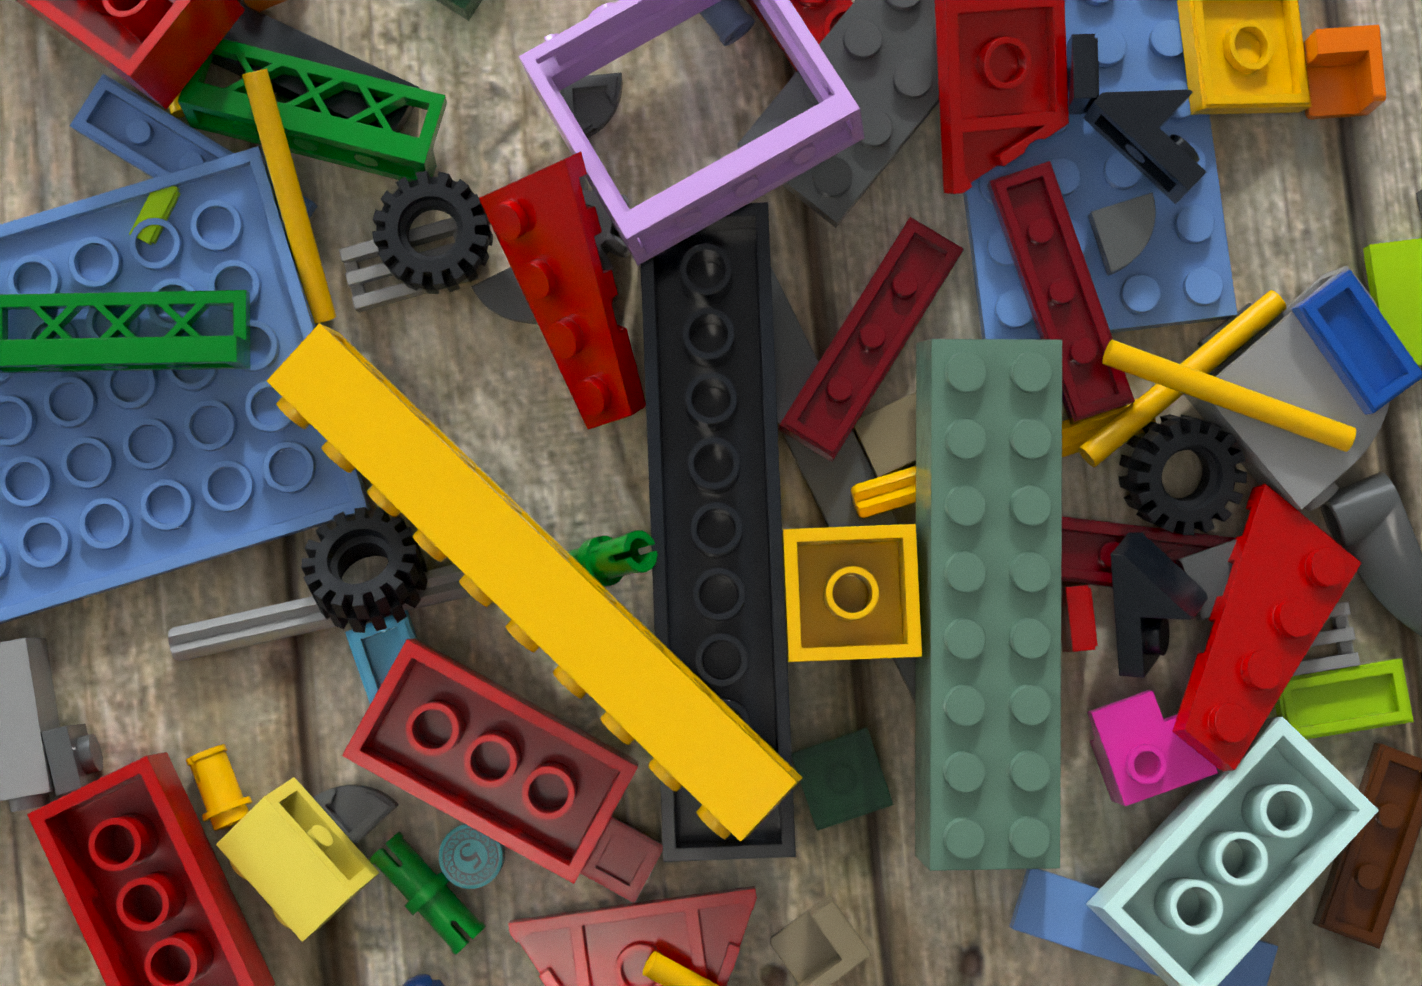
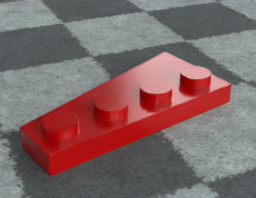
(1264, 623)

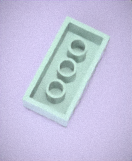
(1232, 858)

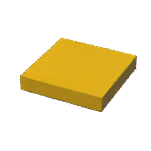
(1244, 56)

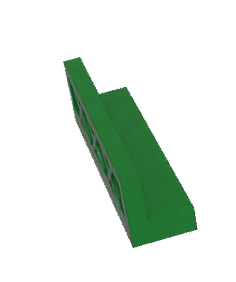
(319, 133)
(131, 351)

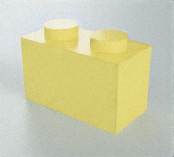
(297, 858)

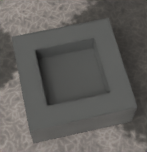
(72, 757)

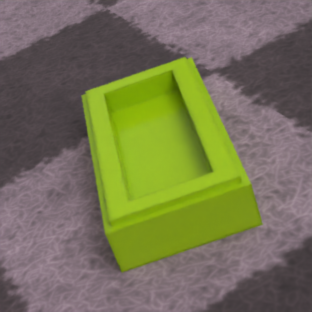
(1396, 287)
(1347, 699)

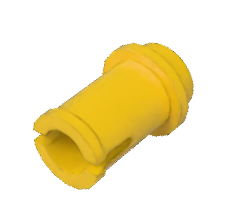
(218, 787)

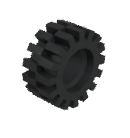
(405, 206)
(1216, 482)
(351, 543)

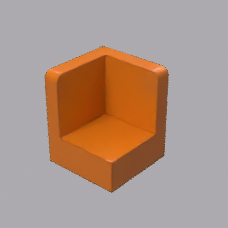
(1344, 71)

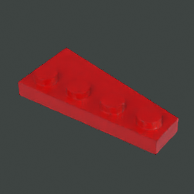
(558, 266)

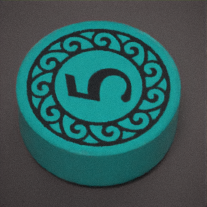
(470, 857)

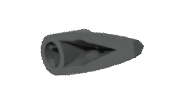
(1375, 529)

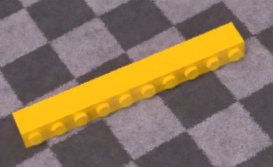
(535, 583)

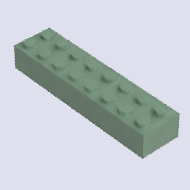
(988, 603)

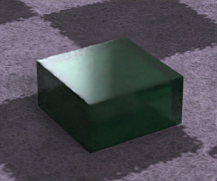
(841, 778)

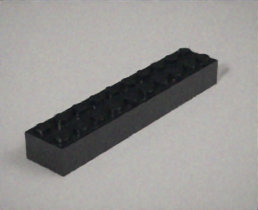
(718, 499)

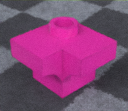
(1141, 752)

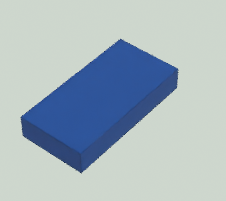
(1357, 342)

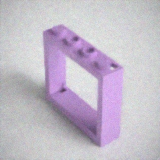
(728, 182)

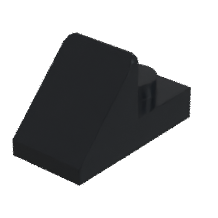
(1133, 126)
(1145, 595)

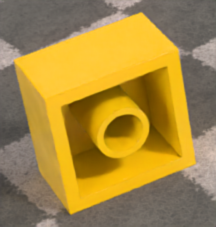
(851, 593)

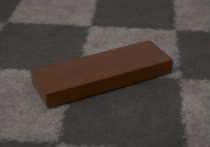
(1374, 863)

